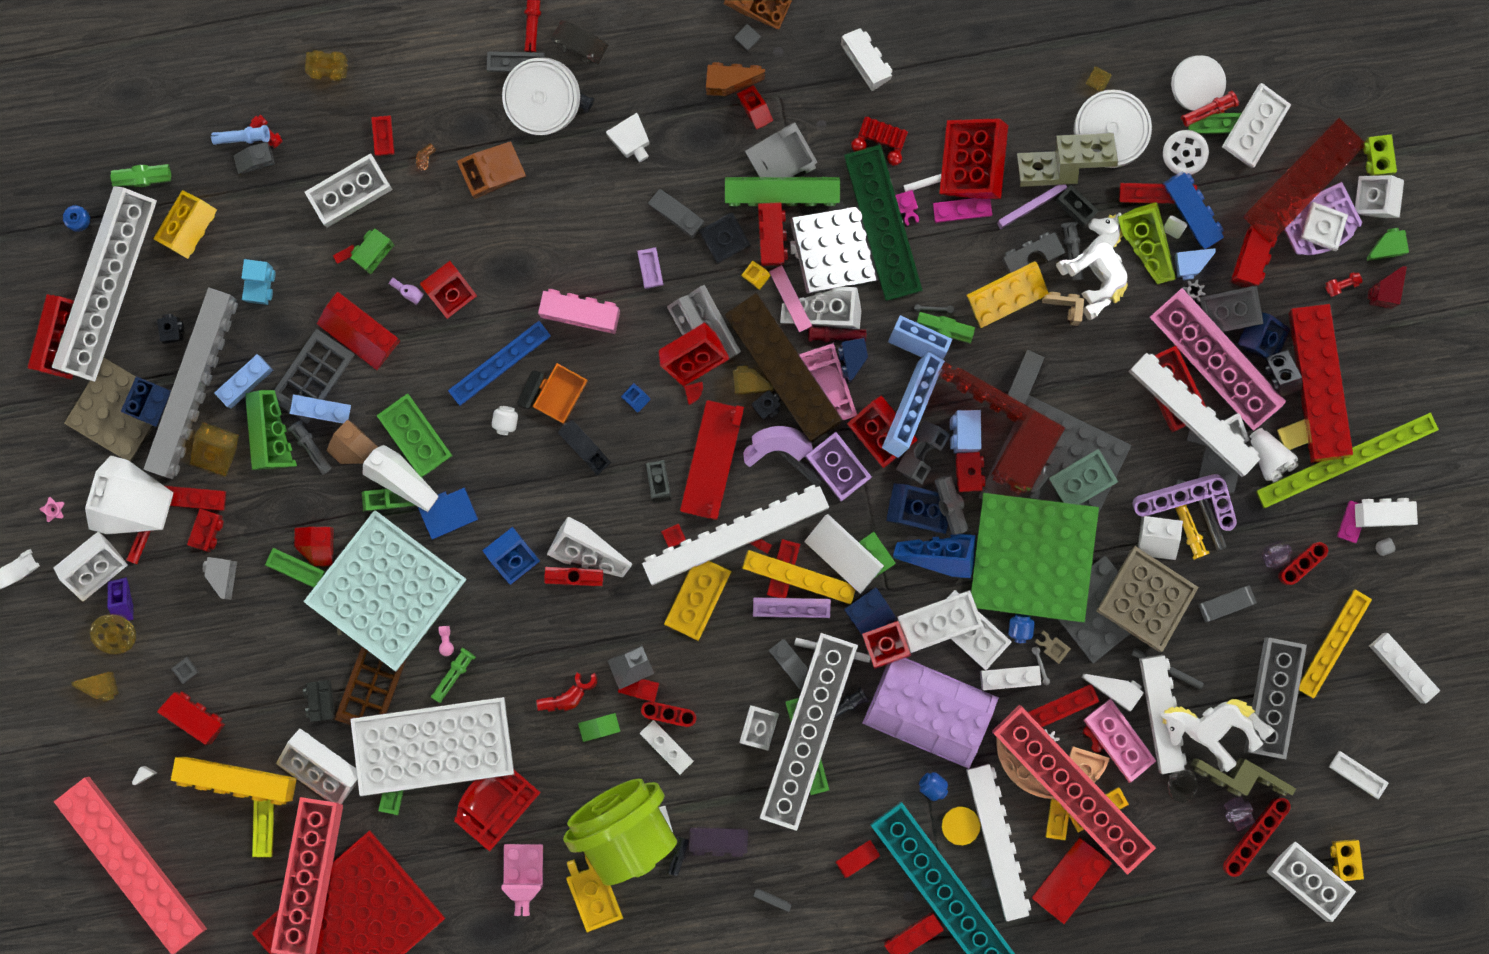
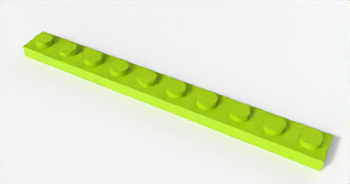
(1361, 454)

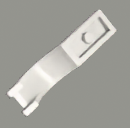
(17, 569)

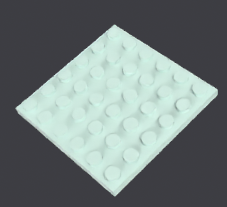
(385, 590)

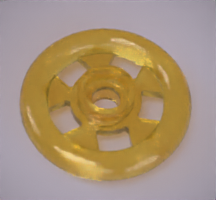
(109, 638)

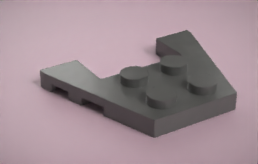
(1211, 464)

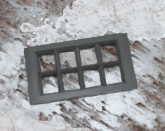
(332, 346)

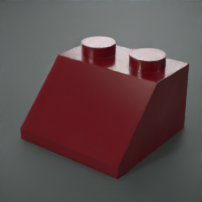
(1389, 290)

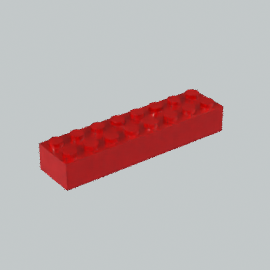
(1322, 383)

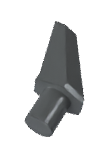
(1042, 478)

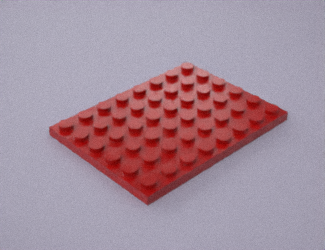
(368, 905)

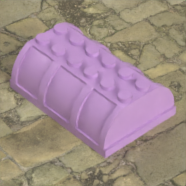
(931, 711)

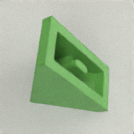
(599, 727)

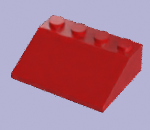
(974, 158)

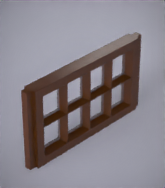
(346, 717)

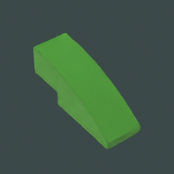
(383, 500)

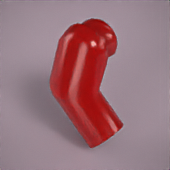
(1096, 746)

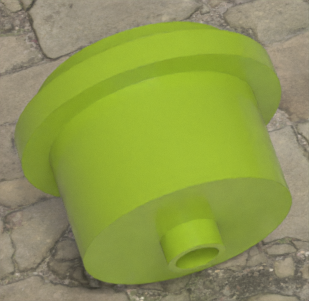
(622, 831)

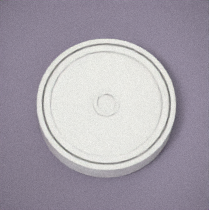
(541, 96)
(1118, 114)

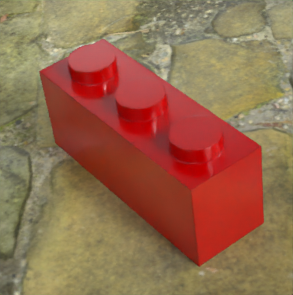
(914, 935)

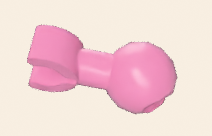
(445, 648)

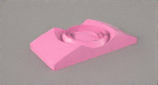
(828, 372)

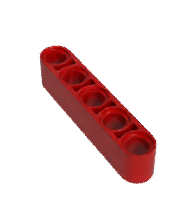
(1247, 841)

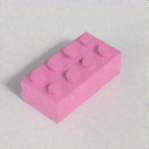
(579, 312)

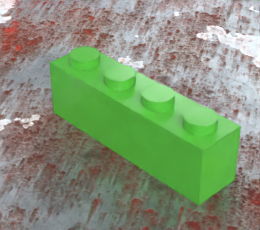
(266, 432)

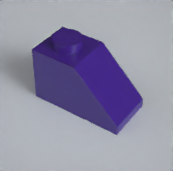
(120, 599)

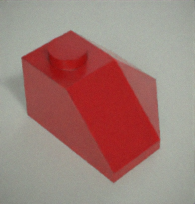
(315, 544)

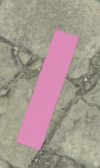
(790, 298)

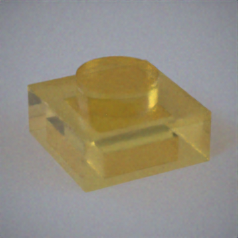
(1098, 79)

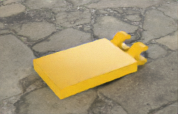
(593, 898)

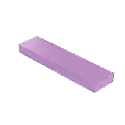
(1030, 206)
(791, 607)

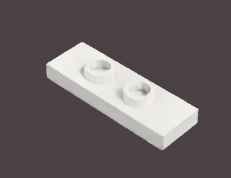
(666, 747)
(1358, 775)

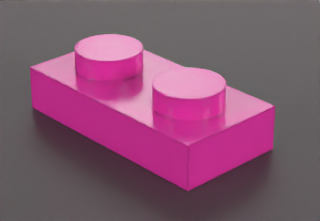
(1348, 529)

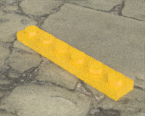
(799, 577)
(1334, 643)

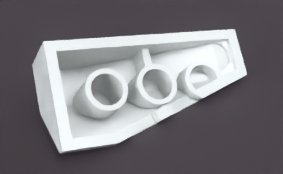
(831, 308)
(395, 474)
(582, 546)

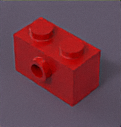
(969, 472)

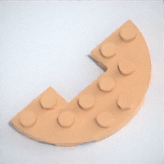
(1091, 764)

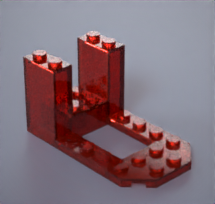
(1031, 441)

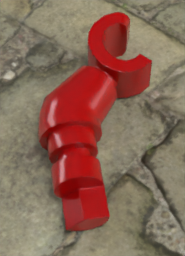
(569, 699)

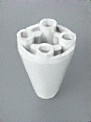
(1273, 455)

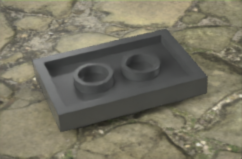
(1233, 308)

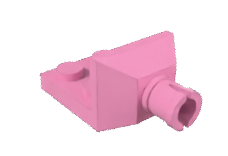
(522, 874)

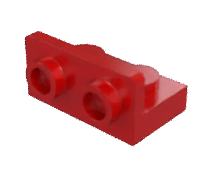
(205, 530)

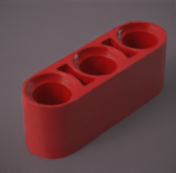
(1310, 557)
(659, 710)

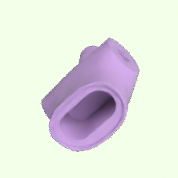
(413, 294)

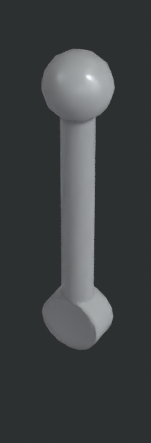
(1036, 650)

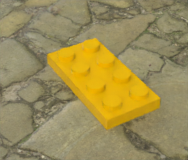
(1007, 294)

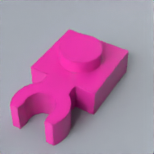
(907, 203)

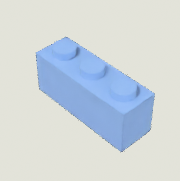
(918, 338)
(243, 381)
(319, 409)

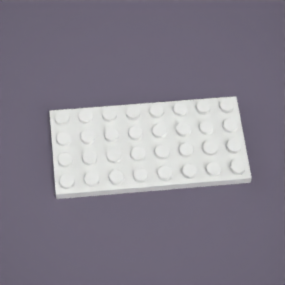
(432, 746)

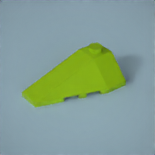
(1147, 236)

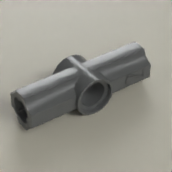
(951, 504)

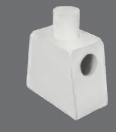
(630, 137)

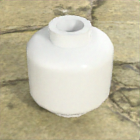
(504, 420)

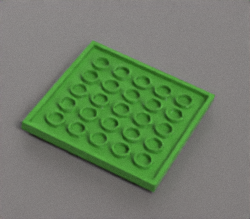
(1034, 557)

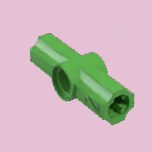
(141, 175)
(947, 327)

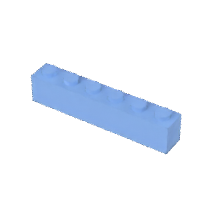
(913, 404)

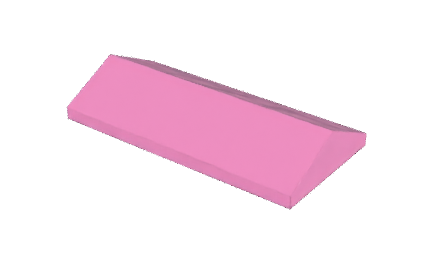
(1119, 740)

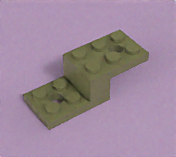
(1064, 163)
(1242, 777)

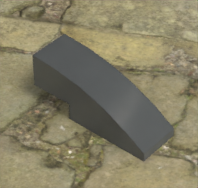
(1025, 376)

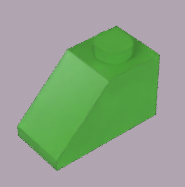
(1390, 245)

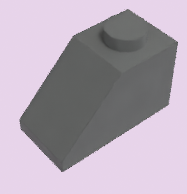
(254, 158)

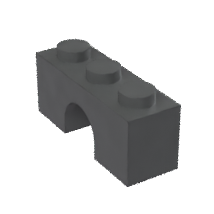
(1048, 247)
(929, 438)

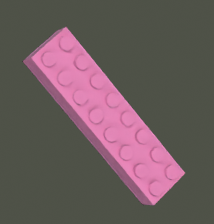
(1218, 359)

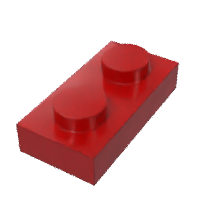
(383, 135)

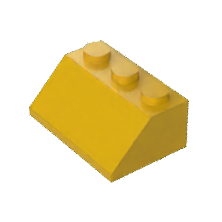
(185, 224)

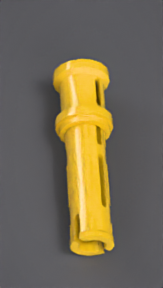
(1194, 539)

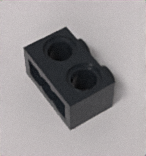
(1283, 373)

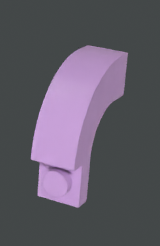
(777, 439)

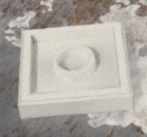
(1324, 226)

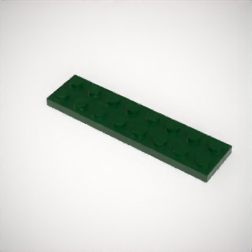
(883, 223)

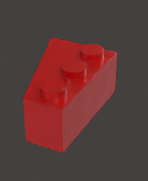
(772, 234)

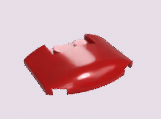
(493, 806)

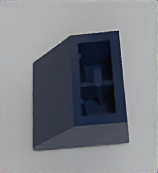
(854, 356)
(146, 401)

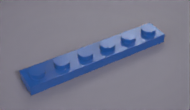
(499, 363)

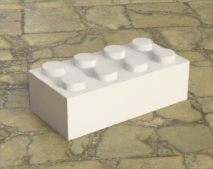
(348, 190)

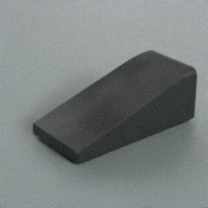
(658, 481)

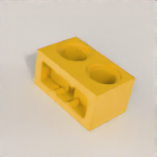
(1352, 859)

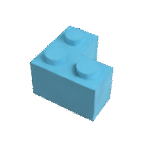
(257, 281)

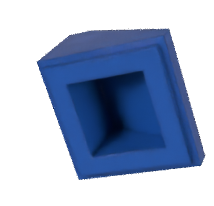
(636, 397)

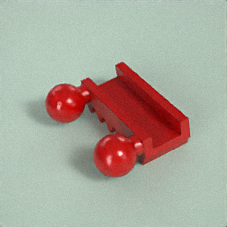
(883, 134)

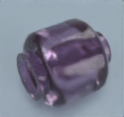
(1276, 554)

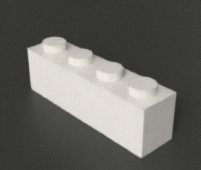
(1404, 668)

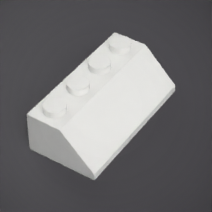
(318, 767)
(1311, 882)

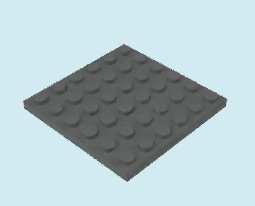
(1074, 444)

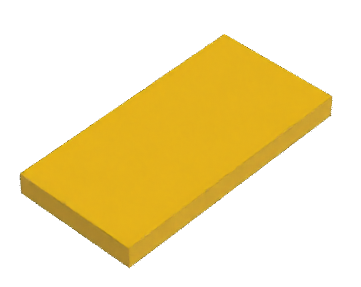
(697, 599)

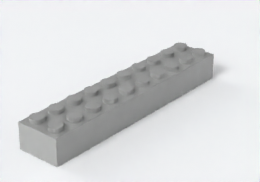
(191, 383)

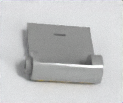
(783, 154)

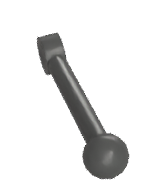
(949, 309)

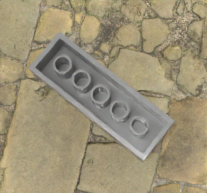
(1277, 693)

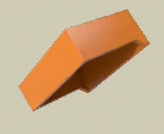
(560, 393)

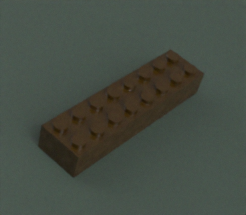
(784, 367)

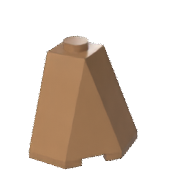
(350, 444)

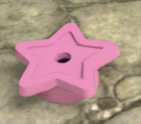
(52, 504)

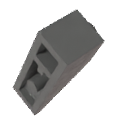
(676, 213)
(790, 662)

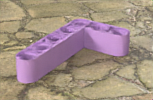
(1189, 497)

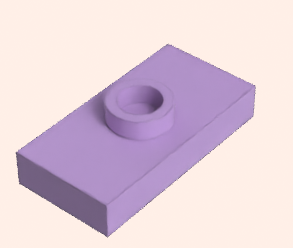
(650, 268)

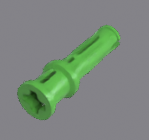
(457, 665)

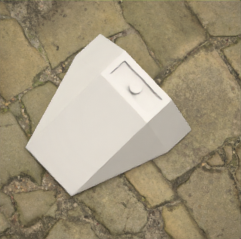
(126, 499)

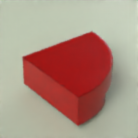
(693, 392)

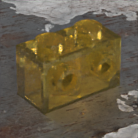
(326, 65)

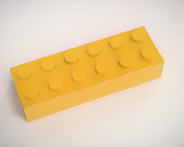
(234, 779)

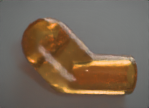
(422, 159)

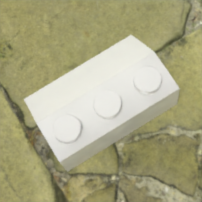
(866, 58)
(90, 566)

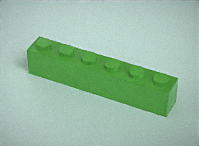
(782, 189)

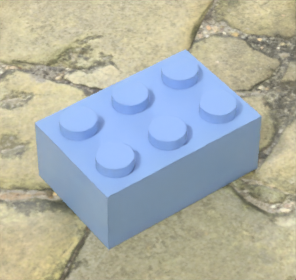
(966, 431)

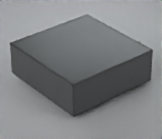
(747, 37)
(185, 670)

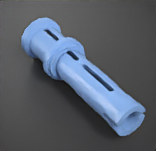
(248, 134)

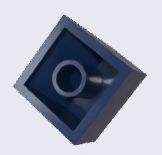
(1265, 338)
(870, 612)

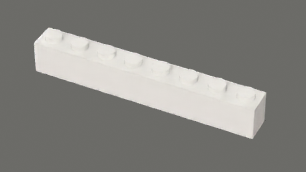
(1194, 414)
(997, 842)

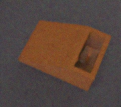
(765, 11)
(730, 79)
(491, 169)

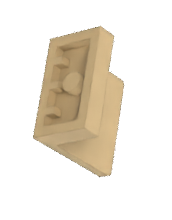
(1075, 312)

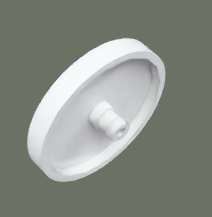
(1198, 82)

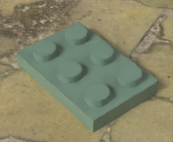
(1083, 479)

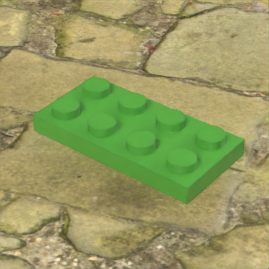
(414, 435)

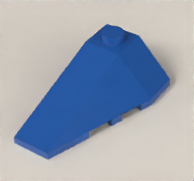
(947, 556)

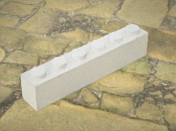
(1159, 698)

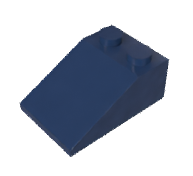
(916, 508)

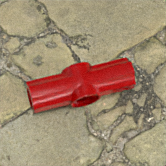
(560, 575)

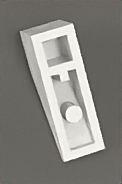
(1120, 691)

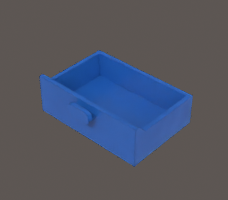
(449, 513)

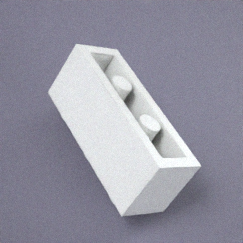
(1386, 513)
(1010, 677)

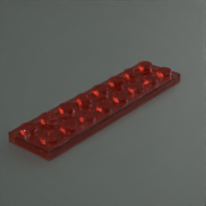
(1304, 180)

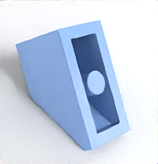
(1192, 262)

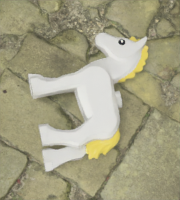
(1104, 264)
(1215, 725)

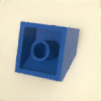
(511, 555)

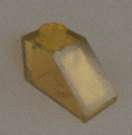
(749, 381)
(98, 686)

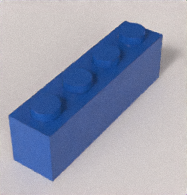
(1194, 210)

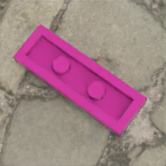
(961, 209)

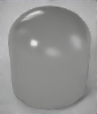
(1385, 547)

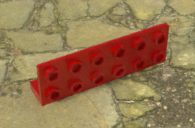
(712, 459)

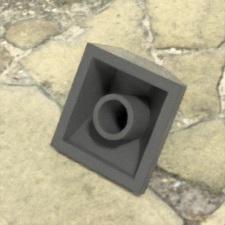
(630, 666)

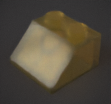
(213, 449)

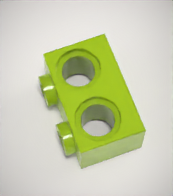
(1385, 156)

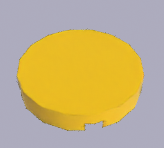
(960, 825)

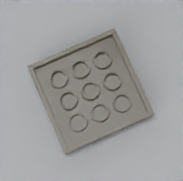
(100, 414)
(1147, 599)

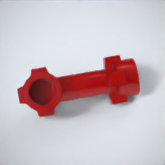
(275, 139)
(1333, 287)

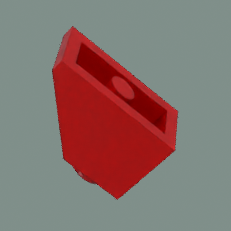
(755, 107)
(642, 689)

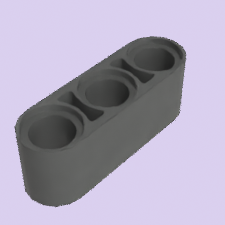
(1227, 603)

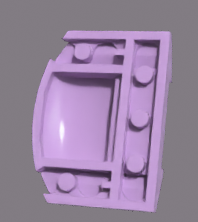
(1334, 198)

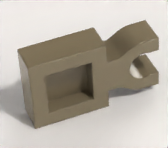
(1054, 648)

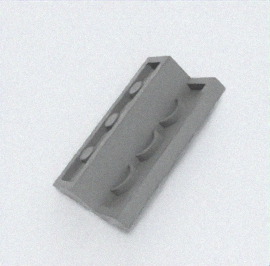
(700, 308)

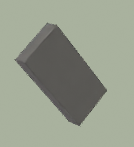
(769, 898)

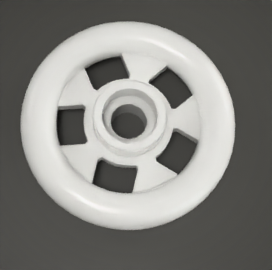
(1180, 137)

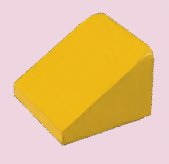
(756, 275)

